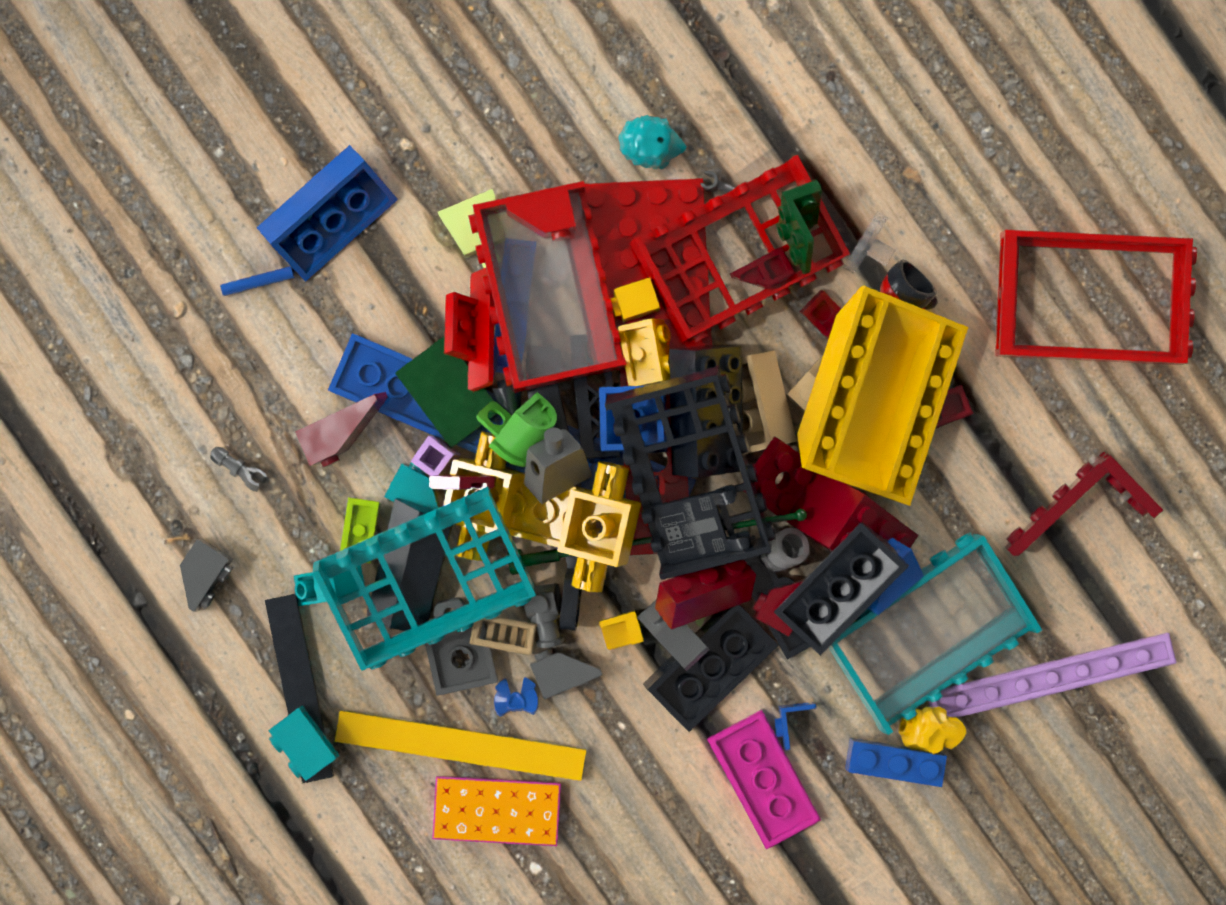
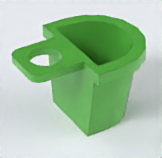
(520, 429)

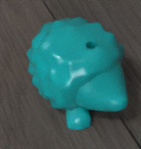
(650, 142)

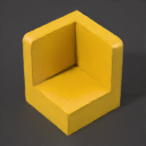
(621, 630)

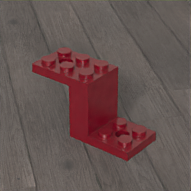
(830, 505)

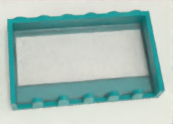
(933, 632)

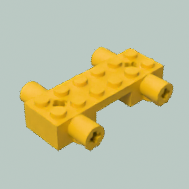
(561, 522)

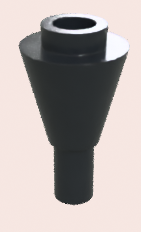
(506, 397)

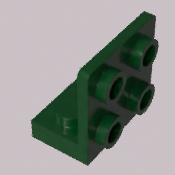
(797, 215)

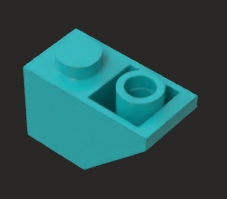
(309, 592)

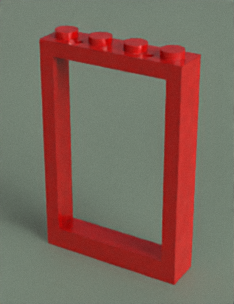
(1181, 291)

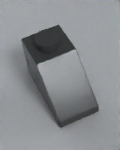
(679, 642)
(561, 672)

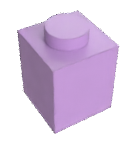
(435, 456)

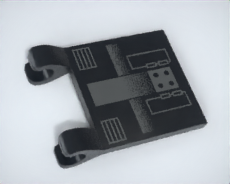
(693, 526)

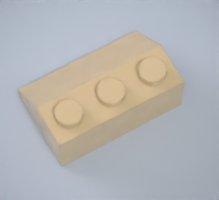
(764, 402)

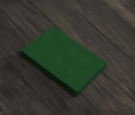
(442, 392)

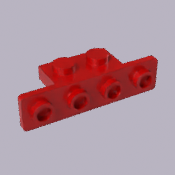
(471, 331)

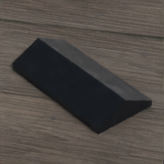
(414, 568)
(841, 588)

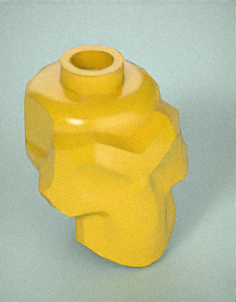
(931, 730)

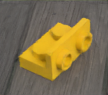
(646, 351)

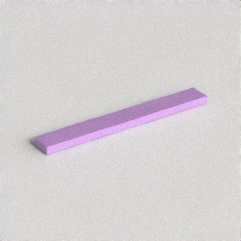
(1057, 676)

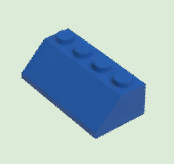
(327, 213)

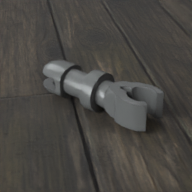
(237, 468)

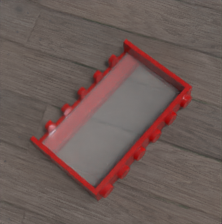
(547, 295)

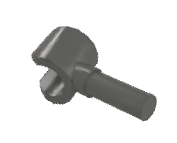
(717, 185)

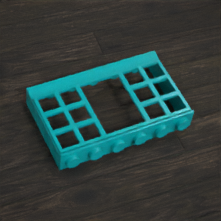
(402, 535)

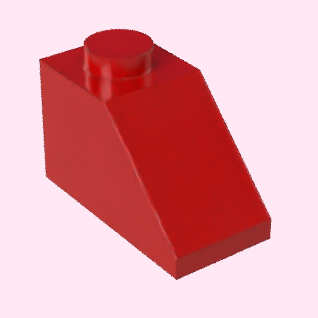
(545, 215)

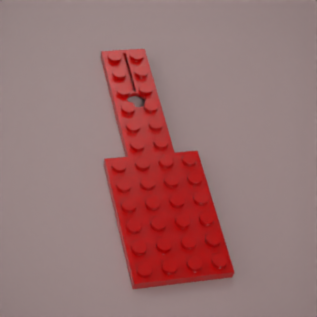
(618, 216)

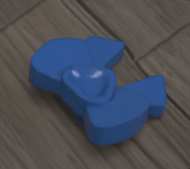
(506, 702)

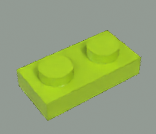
(359, 521)

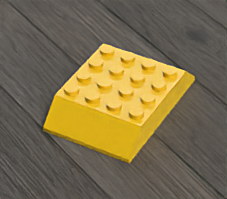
(879, 394)

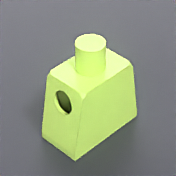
(458, 223)

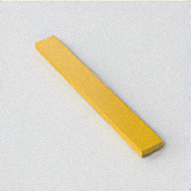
(460, 745)

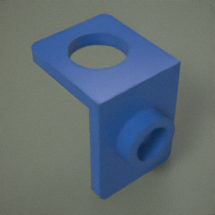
(781, 723)

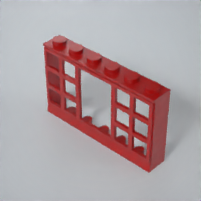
(712, 211)

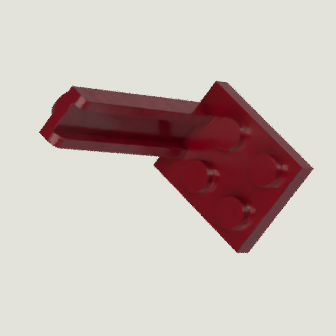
(1067, 495)

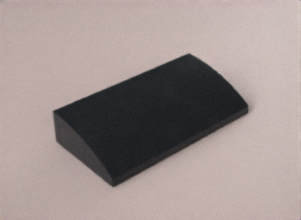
(735, 650)

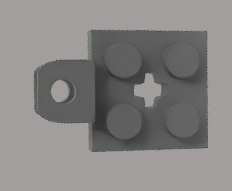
(448, 675)

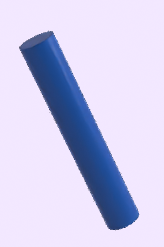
(257, 281)

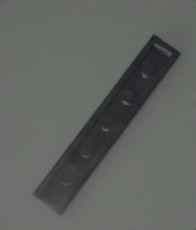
(295, 663)

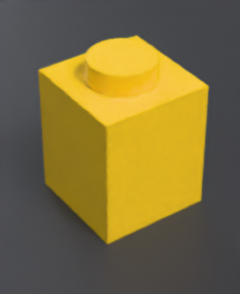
(635, 300)

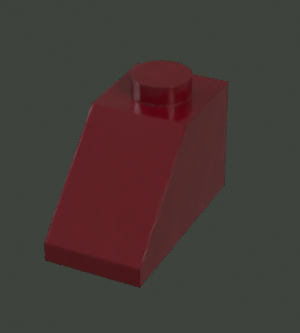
(768, 603)

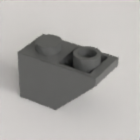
(201, 572)

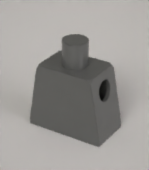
(555, 465)

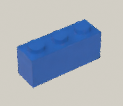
(895, 762)

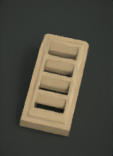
(527, 638)

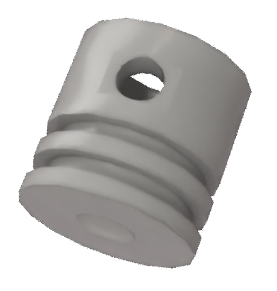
(787, 550)

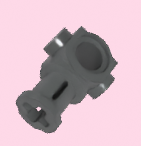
(544, 611)

